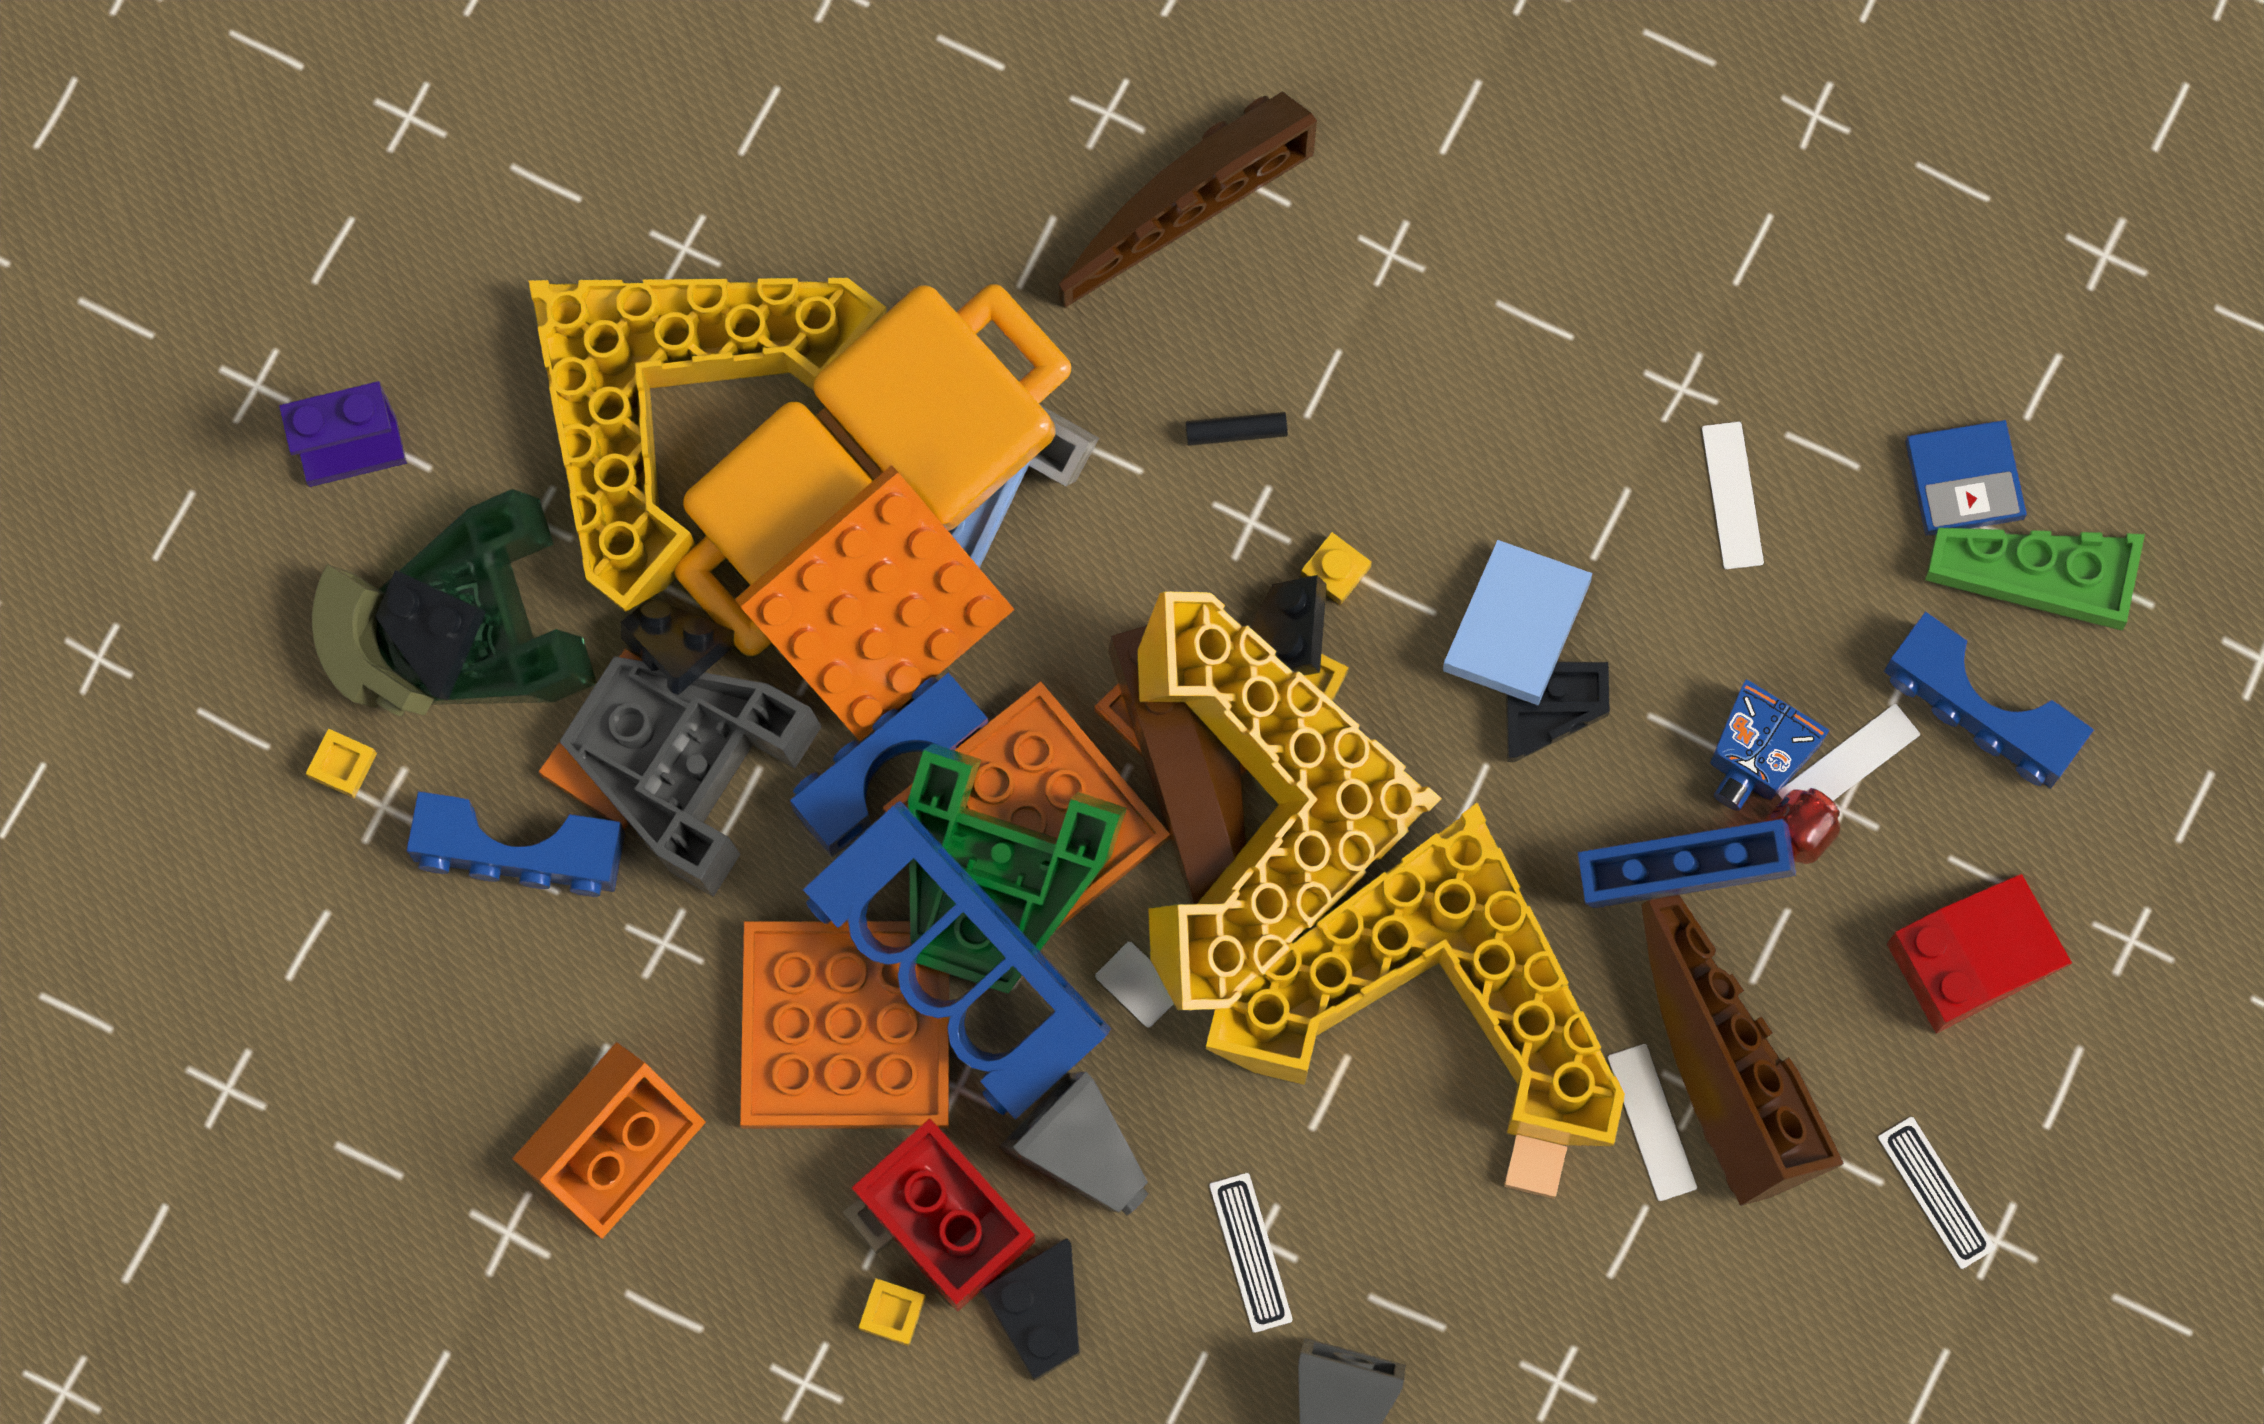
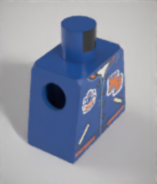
(1762, 746)

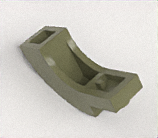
(348, 646)

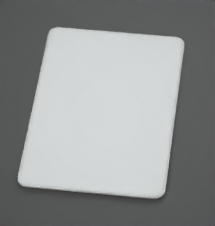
(1135, 984)

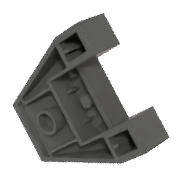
(673, 755)

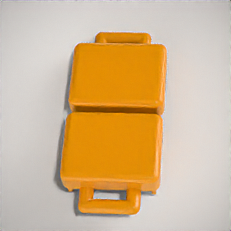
(902, 395)

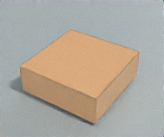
(1535, 1166)

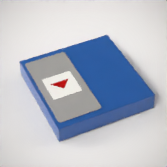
(1966, 477)

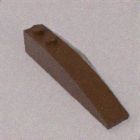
(1196, 187)
(1190, 774)
(1741, 1091)

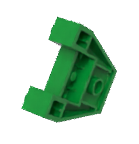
(1020, 869)

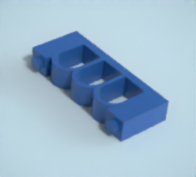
(1043, 1056)

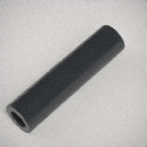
(1236, 428)

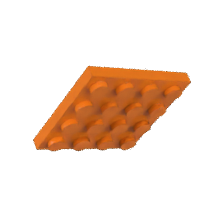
(874, 603)
(1033, 767)
(834, 1035)

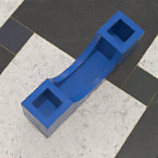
(2035, 740)
(835, 802)
(579, 854)

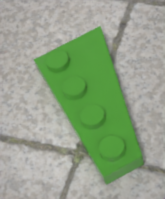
(2064, 575)

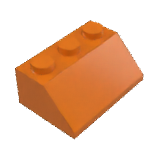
(609, 1140)

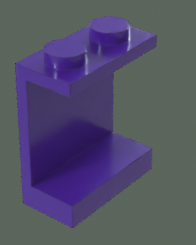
(343, 433)

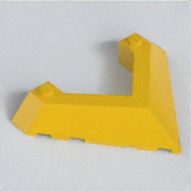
(620, 339)
(1334, 787)
(1451, 907)

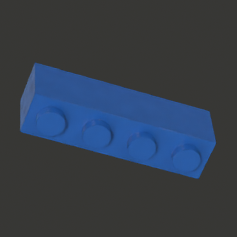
(1687, 863)

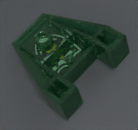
(475, 565)

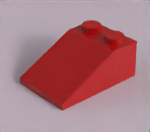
(1977, 952)
(944, 1214)

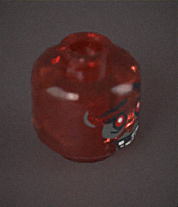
(1811, 822)

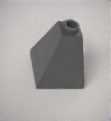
(1080, 1146)
(1345, 1385)

